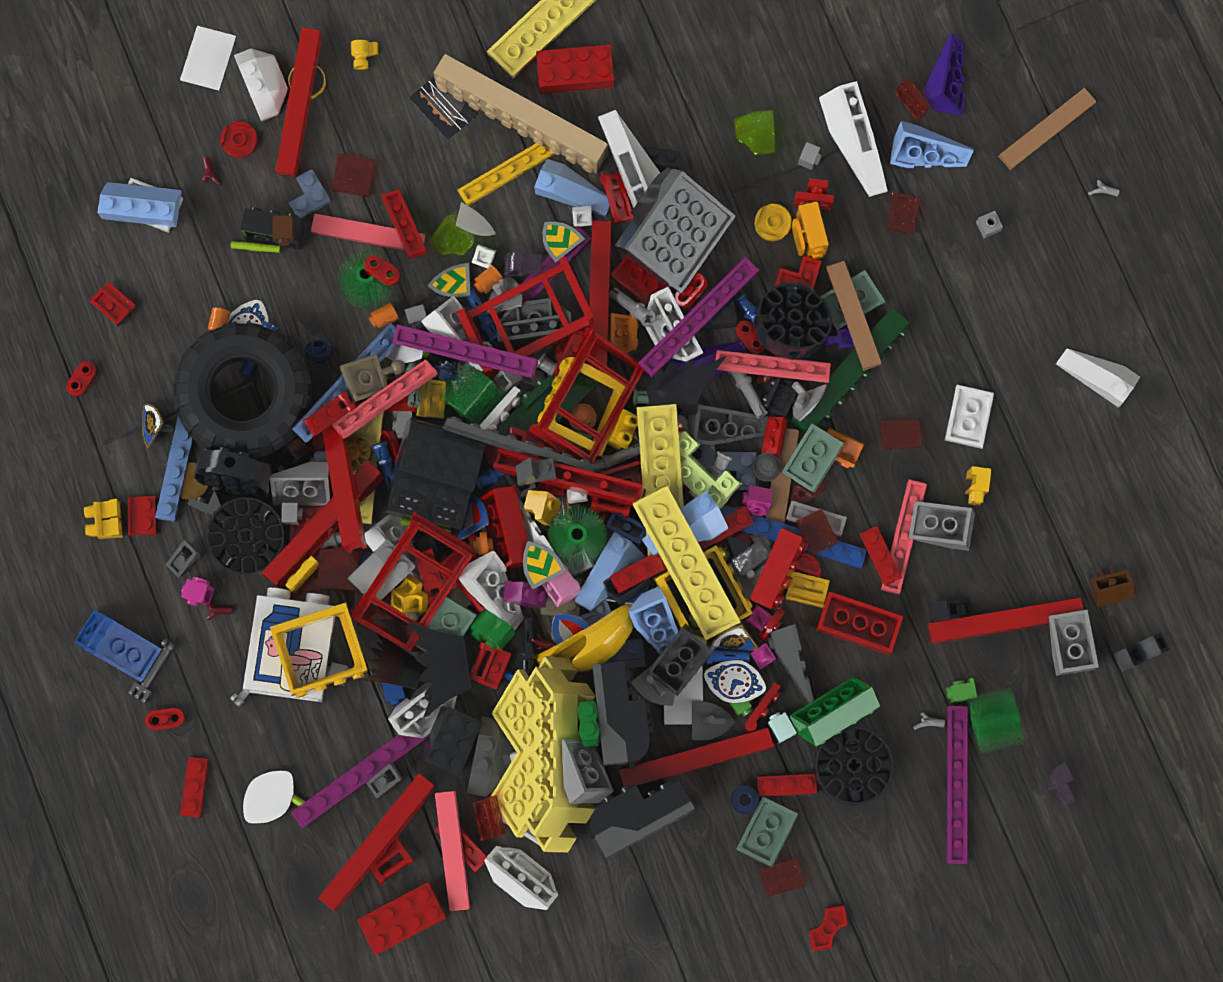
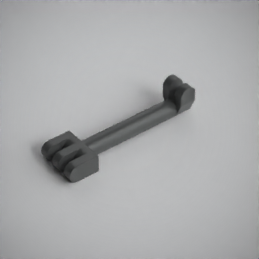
(142, 689)

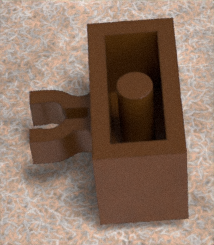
(1112, 587)

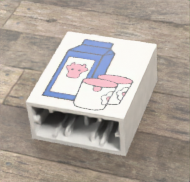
(306, 646)

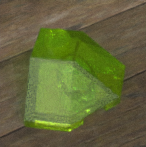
(757, 131)
(451, 238)

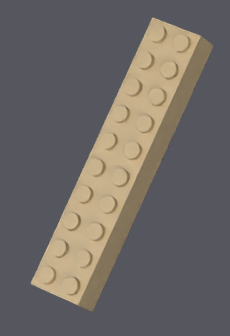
(520, 114)

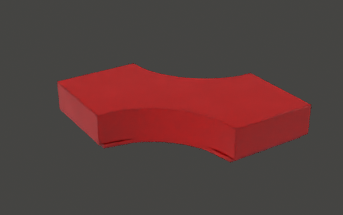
(833, 920)

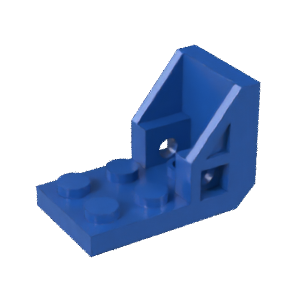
(117, 645)

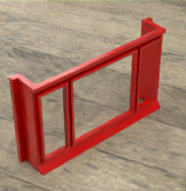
(546, 341)
(557, 442)
(417, 522)

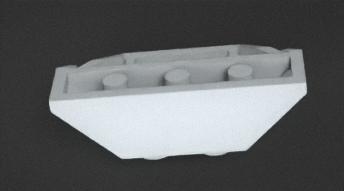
(263, 81)
(667, 317)
(409, 714)
(521, 877)

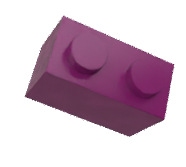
(523, 595)

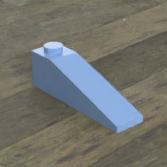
(922, 147)
(566, 186)
(702, 517)
(615, 556)
(654, 619)

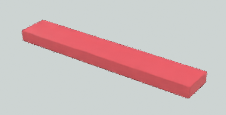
(357, 231)
(774, 366)
(384, 399)
(901, 543)
(452, 850)

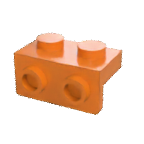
(623, 332)
(850, 451)

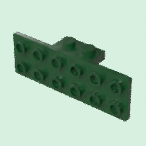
(534, 404)

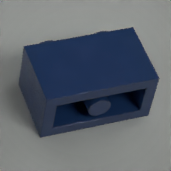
(627, 528)

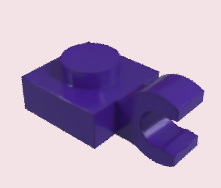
(842, 339)

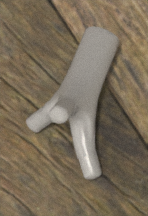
(1104, 189)
(928, 721)

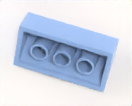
(139, 204)

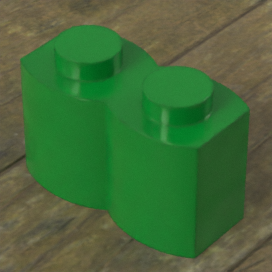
(492, 630)
(589, 722)

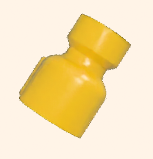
(360, 50)

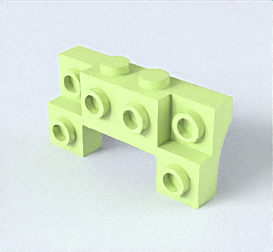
(699, 479)

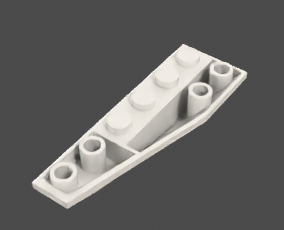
(853, 135)
(631, 159)

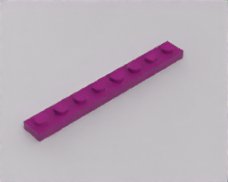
(698, 317)
(465, 351)
(354, 778)
(957, 784)

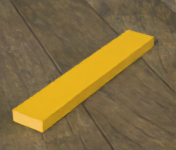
(504, 173)

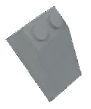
(303, 484)
(942, 525)
(366, 572)
(1072, 643)
(583, 773)

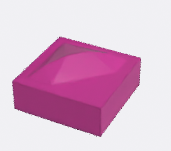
(758, 618)
(762, 656)

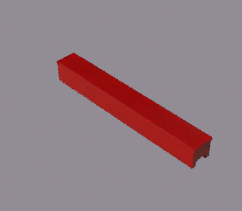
(299, 102)
(600, 285)
(577, 479)
(344, 490)
(318, 530)
(999, 621)
(697, 758)
(377, 843)

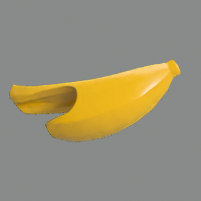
(595, 643)

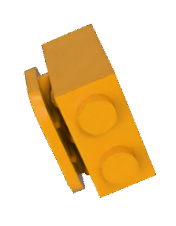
(809, 231)

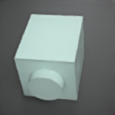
(781, 727)

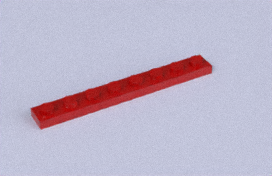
(654, 564)

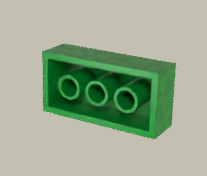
(835, 711)

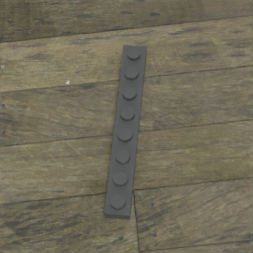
(512, 444)

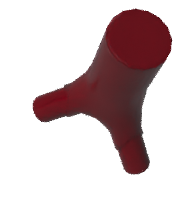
(208, 171)
(216, 610)
(543, 644)

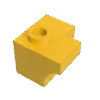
(542, 505)
(409, 596)

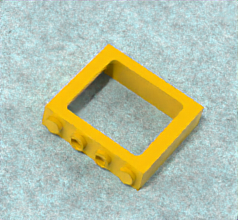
(574, 438)
(717, 554)
(320, 684)

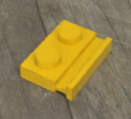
(430, 402)
(305, 571)
(807, 589)

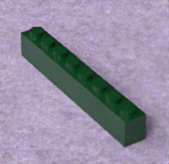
(847, 375)

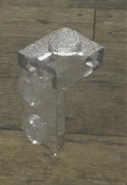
(753, 555)

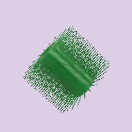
(363, 282)
(472, 395)
(565, 540)
(995, 718)

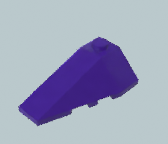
(945, 82)
(709, 355)

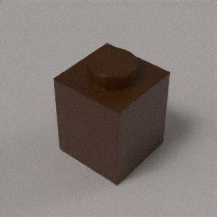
(283, 230)

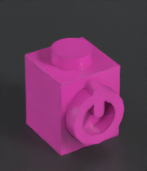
(757, 500)
(197, 592)

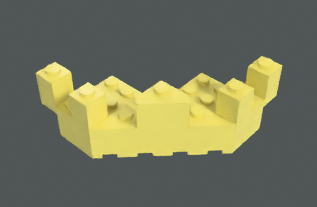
(536, 718)

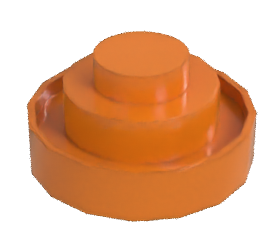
(585, 414)
(483, 544)

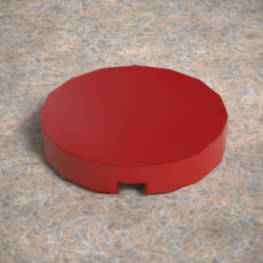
(239, 139)

